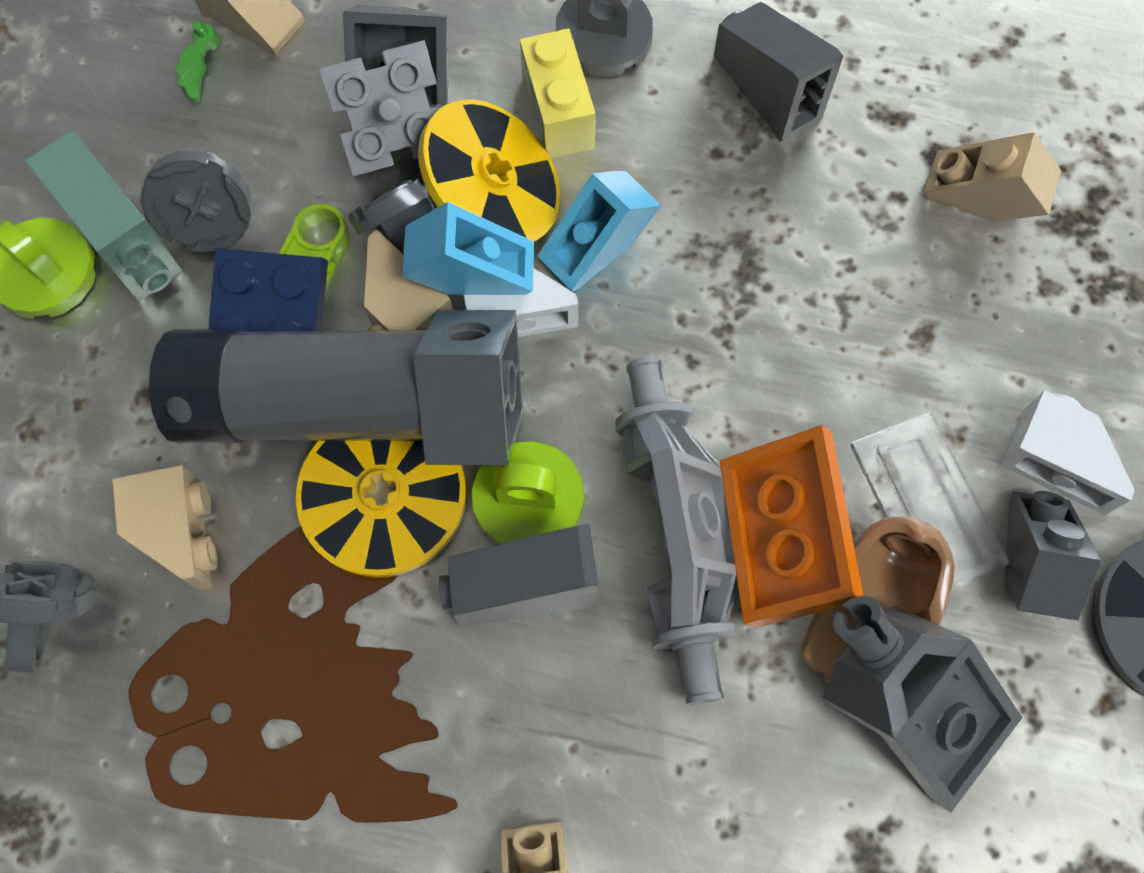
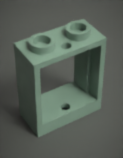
(104, 215)

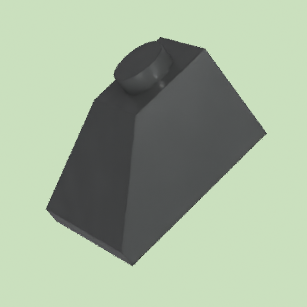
(381, 28)

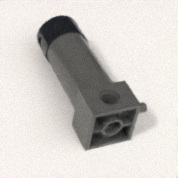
(436, 386)

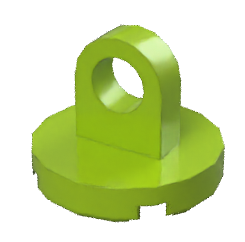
(43, 267)
(528, 496)

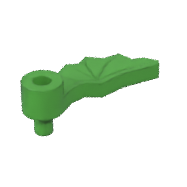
(192, 63)

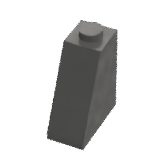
(778, 67)
(522, 578)

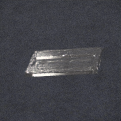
(920, 478)

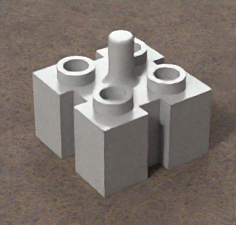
(382, 104)

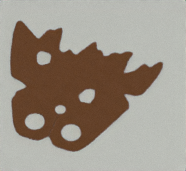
(291, 670)

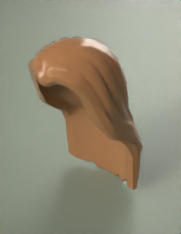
(899, 566)

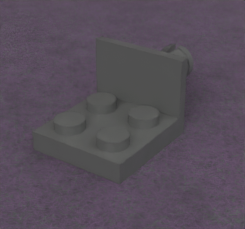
(922, 694)

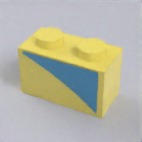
(558, 93)

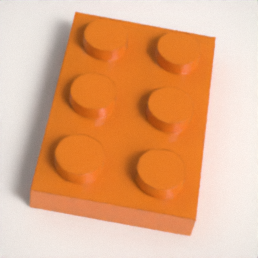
(790, 528)

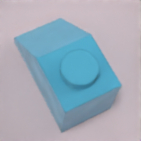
(598, 227)
(467, 254)

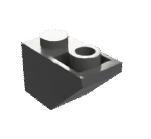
(1048, 556)

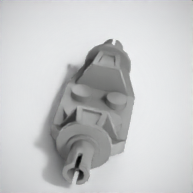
(695, 534)

